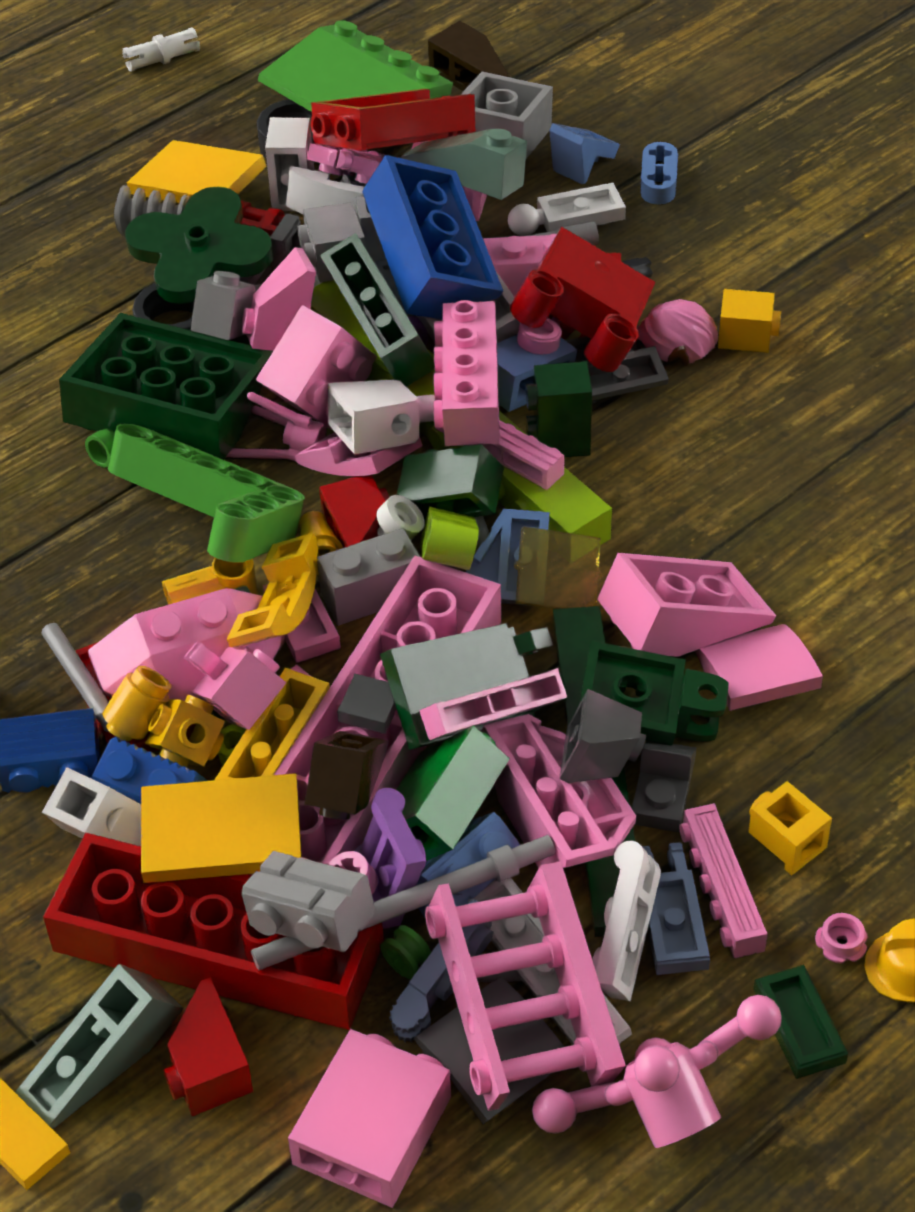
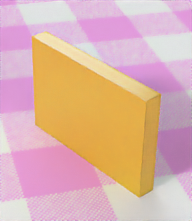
(190, 167)
(217, 826)

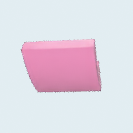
(335, 458)
(762, 666)

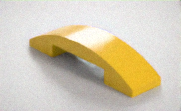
(291, 586)

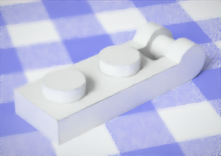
(626, 920)

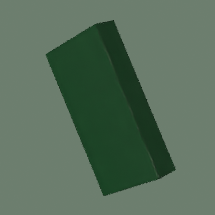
(805, 1028)

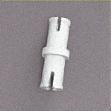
(161, 49)

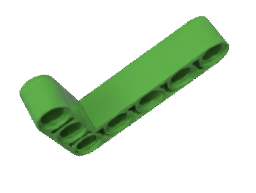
(246, 507)

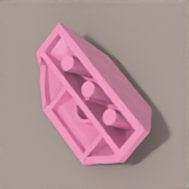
(167, 633)
(580, 817)

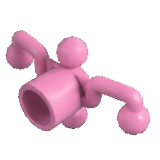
(664, 1080)

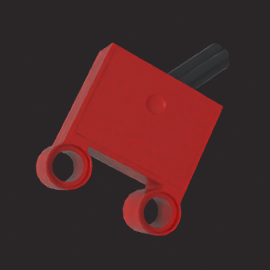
(587, 294)

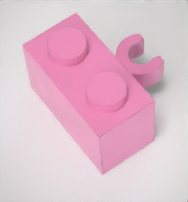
(236, 683)

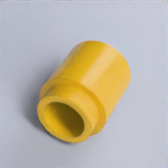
(135, 703)

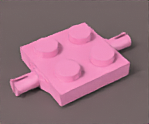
(345, 161)

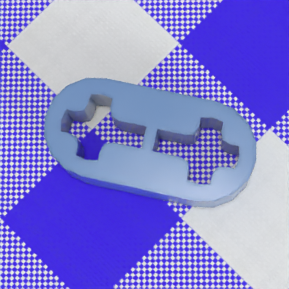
(655, 172)

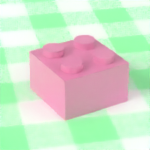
(311, 357)

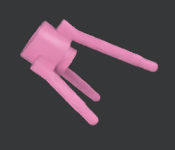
(299, 431)

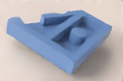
(501, 549)

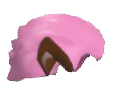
(679, 331)

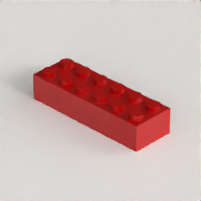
(195, 933)

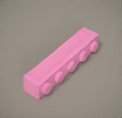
(526, 456)
(493, 704)
(723, 881)

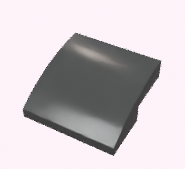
(637, 372)
(449, 1045)

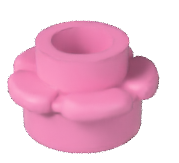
(843, 927)

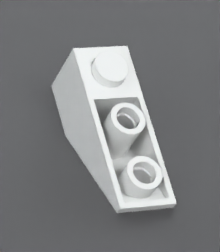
(93, 808)

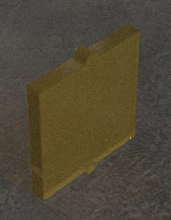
(557, 569)

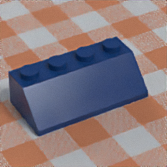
(429, 236)

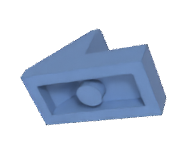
(577, 149)

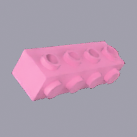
(467, 374)

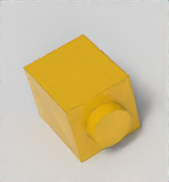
(748, 320)

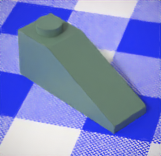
(484, 160)
(99, 1044)

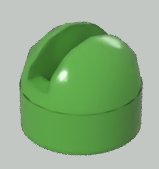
(100, 446)

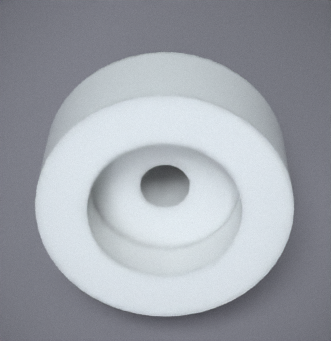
(400, 513)

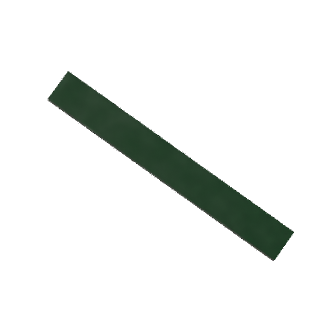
(573, 633)

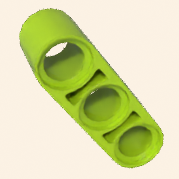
(449, 538)

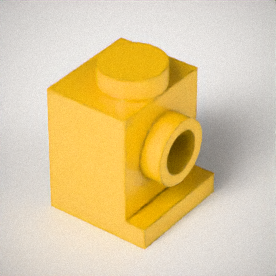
(790, 826)

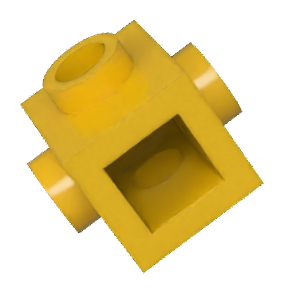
(169, 731)

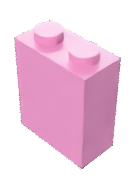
(371, 1116)

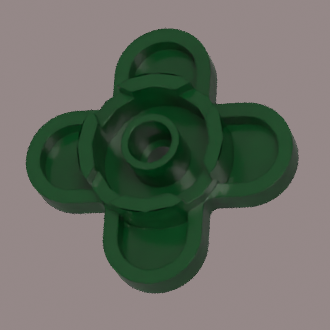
(198, 243)

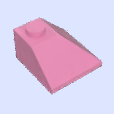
(279, 301)

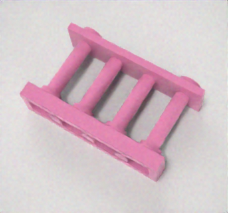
(561, 948)

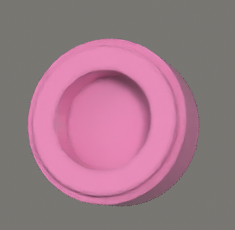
(540, 340)

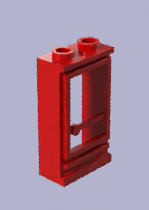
(391, 119)

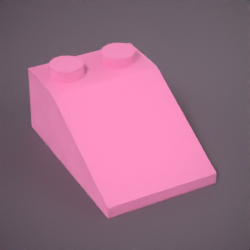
(680, 602)

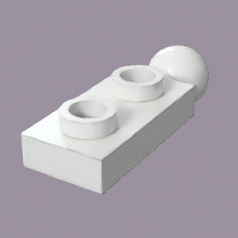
(569, 208)

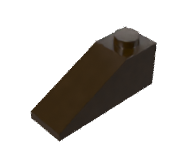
(463, 54)

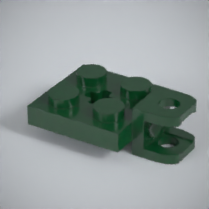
(663, 689)

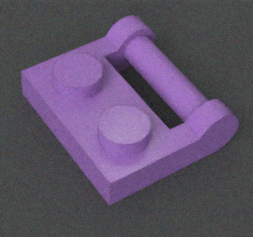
(392, 849)

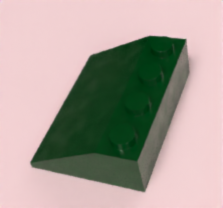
(164, 381)

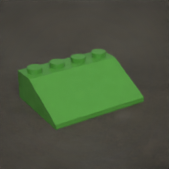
(346, 64)

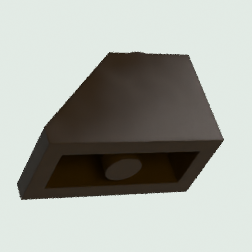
(344, 773)

